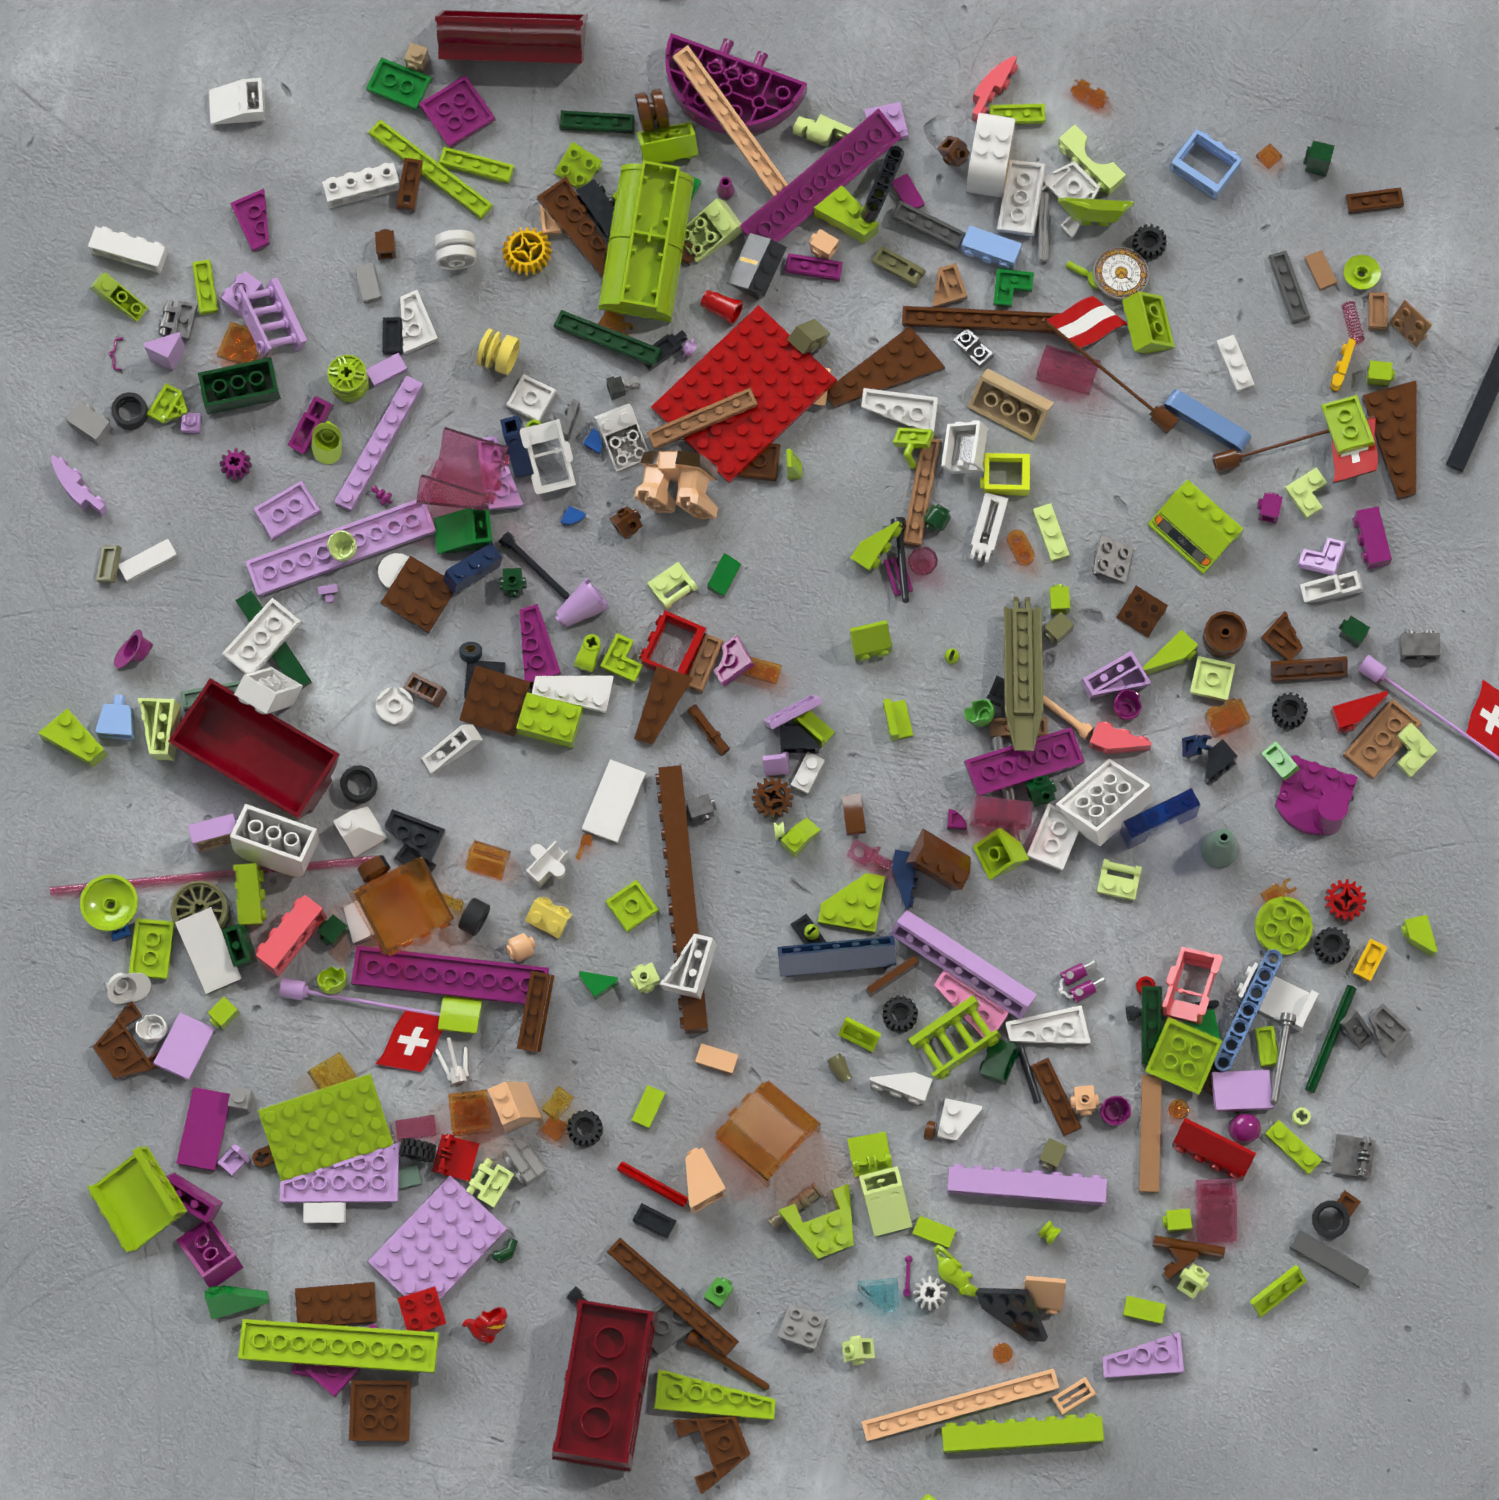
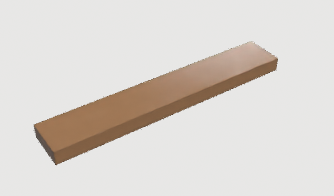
(702, 419)
(921, 494)
(1150, 1134)

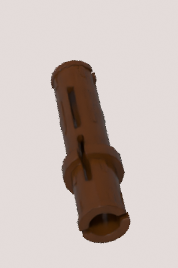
(712, 735)

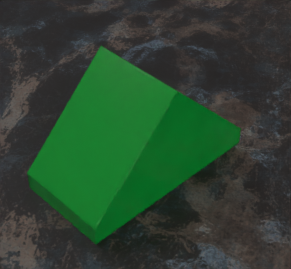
(597, 983)

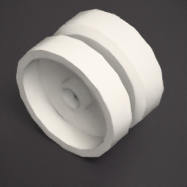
(455, 249)

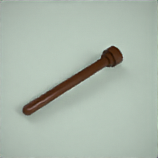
(695, 1341)

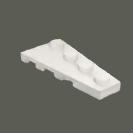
(908, 409)
(583, 691)
(1055, 1027)

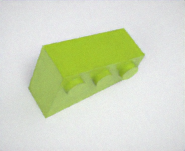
(844, 212)
(73, 738)
(250, 894)

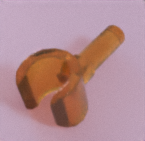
(585, 840)

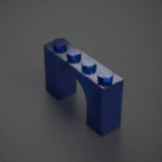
(1180, 807)

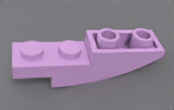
(75, 488)

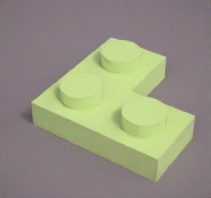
(1302, 492)
(1419, 750)

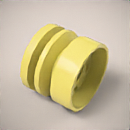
(495, 350)

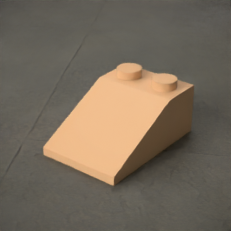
(1046, 1293)

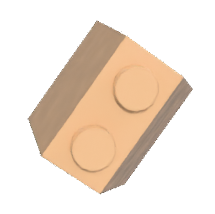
(514, 1104)
(702, 1181)

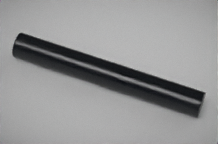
(1029, 1075)

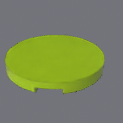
(1283, 925)

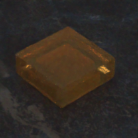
(1268, 156)
(554, 1129)

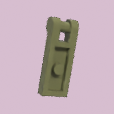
(898, 266)

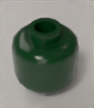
(936, 518)

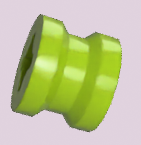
(1049, 1232)

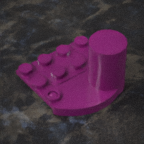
(1315, 798)

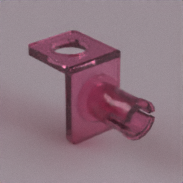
(870, 856)

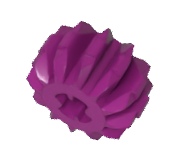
(232, 470)

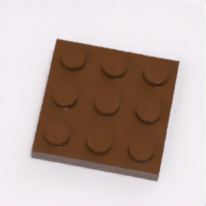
(418, 594)
(494, 701)
(380, 1411)

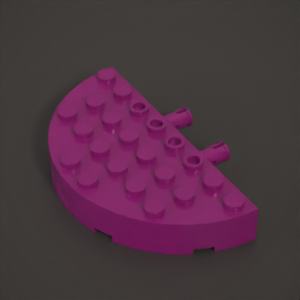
(756, 93)

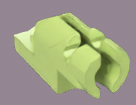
(821, 131)

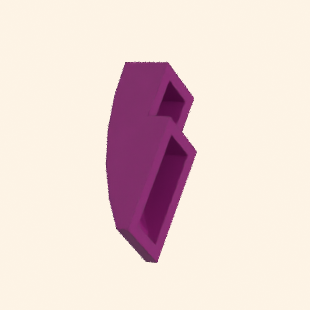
(316, 414)

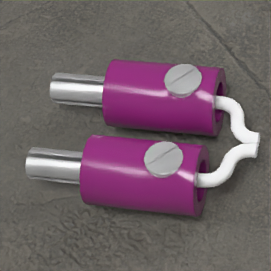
(1083, 990)

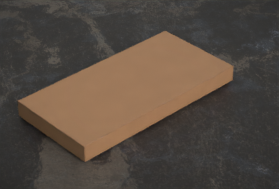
(1379, 740)

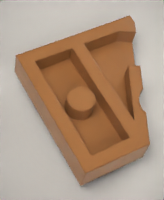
(948, 286)

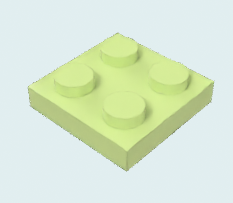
(1212, 678)

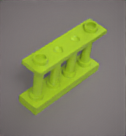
(938, 1029)

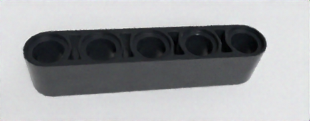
(882, 184)

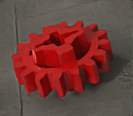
(1351, 898)

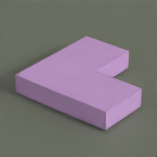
(1324, 562)

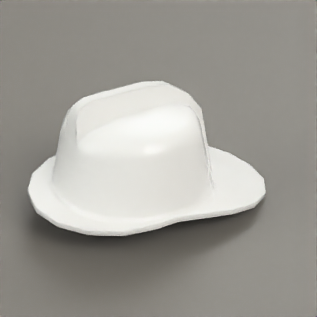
(128, 987)

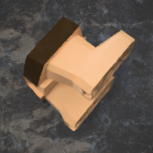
(687, 469)

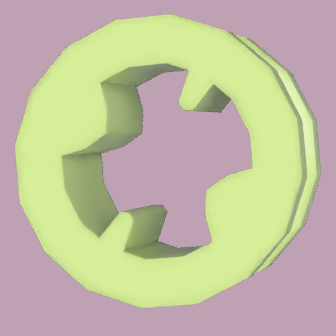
(779, 830)
(1297, 1120)

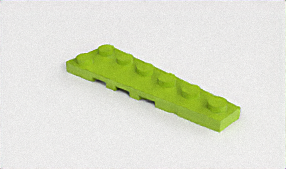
(693, 1395)

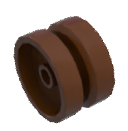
(654, 110)
(1224, 623)

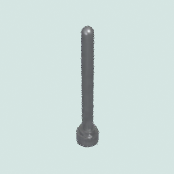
(1287, 1021)

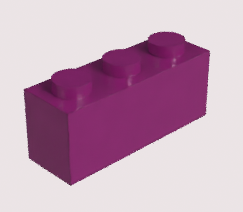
(1372, 538)
(195, 1199)

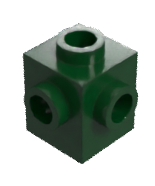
(512, 582)
(1041, 790)

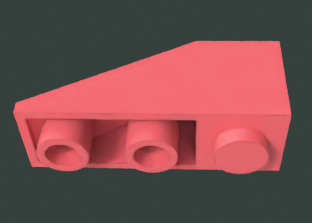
(1112, 740)

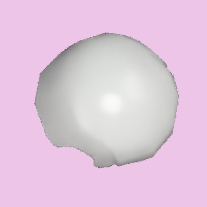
(151, 1028)

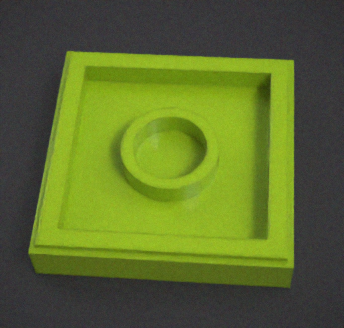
(632, 906)

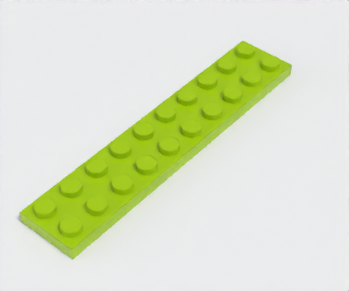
(338, 1346)

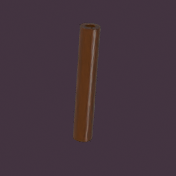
(1200, 1248)

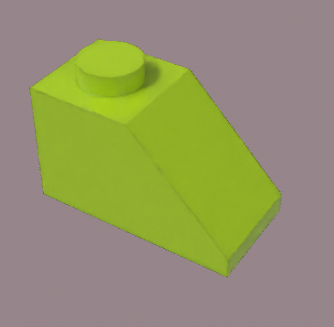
(799, 837)
(1419, 934)

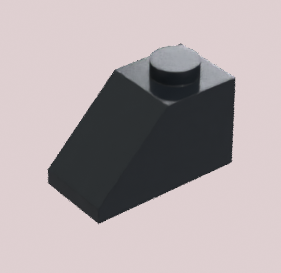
(796, 740)

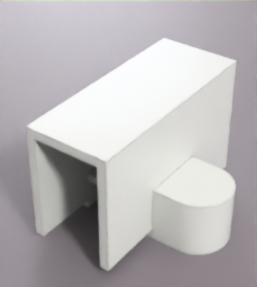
(547, 863)

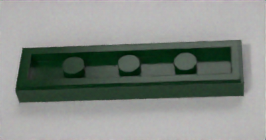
(596, 122)
(1150, 1020)

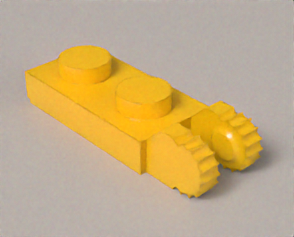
(1342, 366)

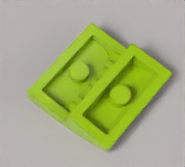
(460, 1014)

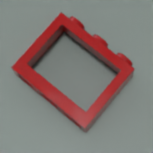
(655, 637)

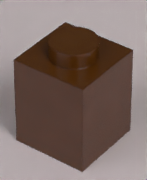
(385, 244)

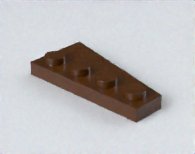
(661, 701)

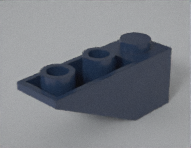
(518, 454)
(904, 878)

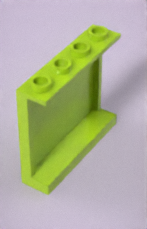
(137, 1200)

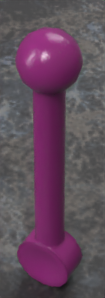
(907, 1292)

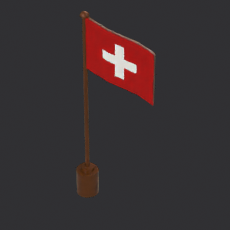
(1345, 465)

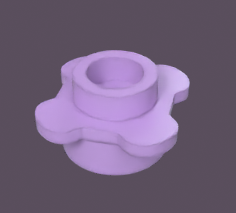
(689, 348)

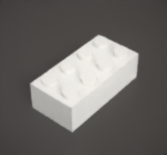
(268, 690)

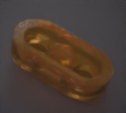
(1020, 548)

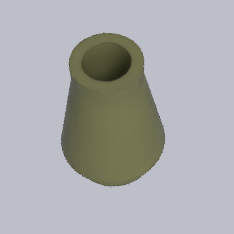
(839, 1067)

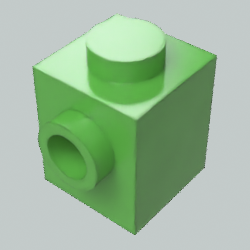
(719, 1292)

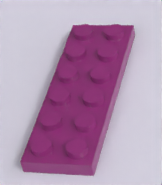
(1010, 768)

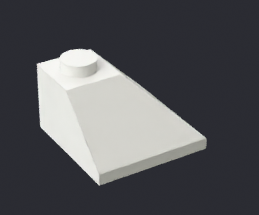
(360, 830)

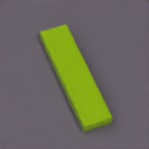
(476, 165)

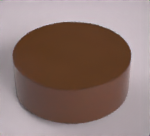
(930, 1130)

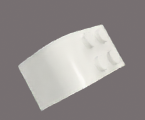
(990, 155)
(274, 841)

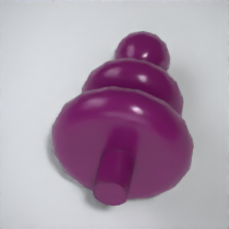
(385, 498)

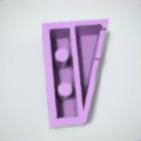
(1115, 677)

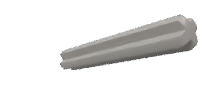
(1043, 228)

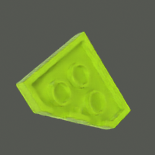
(855, 905)

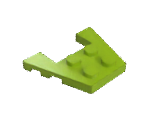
(825, 1233)

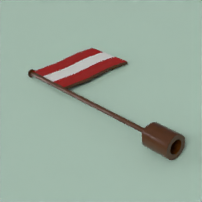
(1088, 323)

